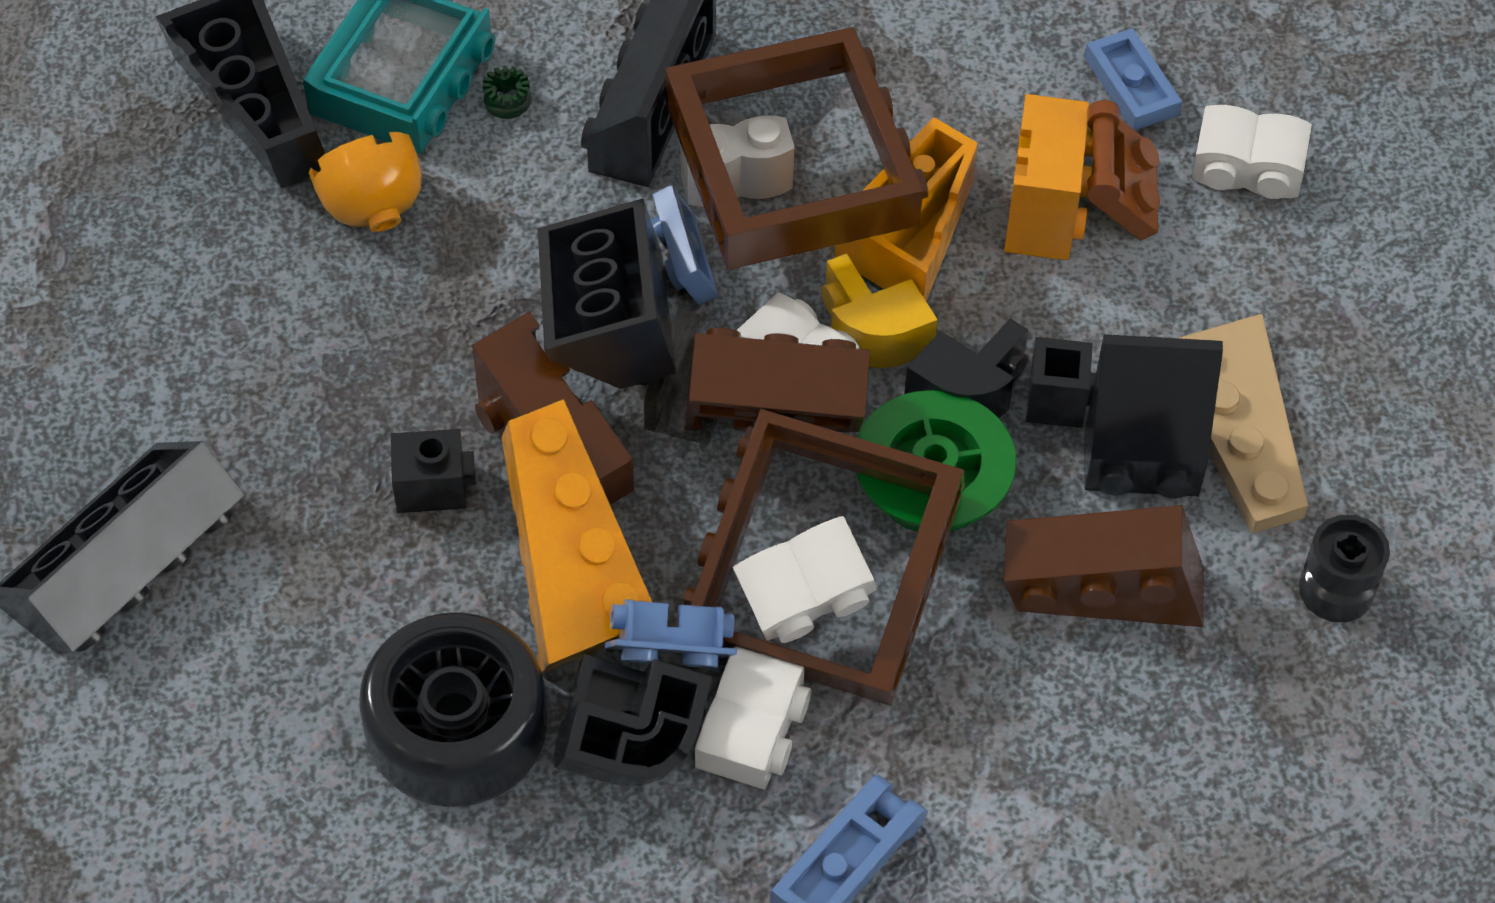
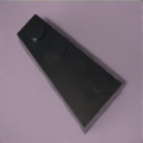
(247, 77)

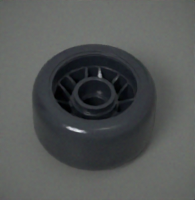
(454, 709)

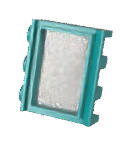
(398, 67)

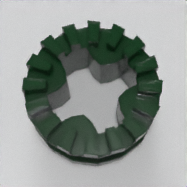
(504, 81)

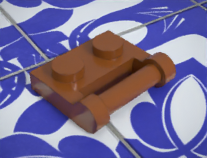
(1123, 171)

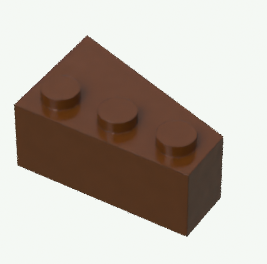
(778, 374)
(519, 379)
(1107, 566)

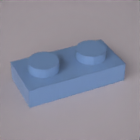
(1133, 79)
(680, 234)

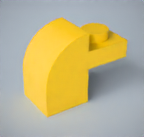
(888, 323)

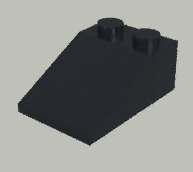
(1151, 415)

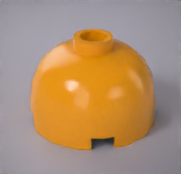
(369, 181)

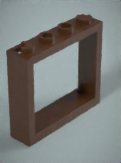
(807, 225)
(737, 503)

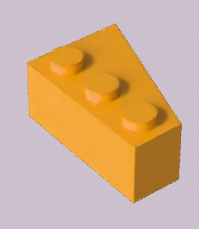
(1049, 178)
(918, 252)

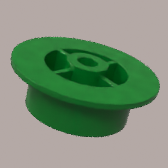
(948, 432)

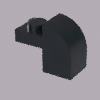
(962, 373)

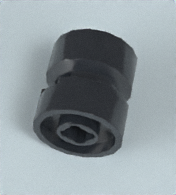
(1343, 568)

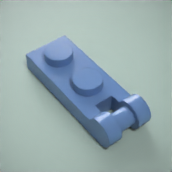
(851, 848)

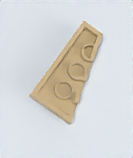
(1252, 430)

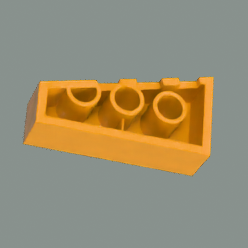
(567, 538)

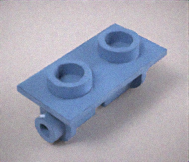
(646, 633)

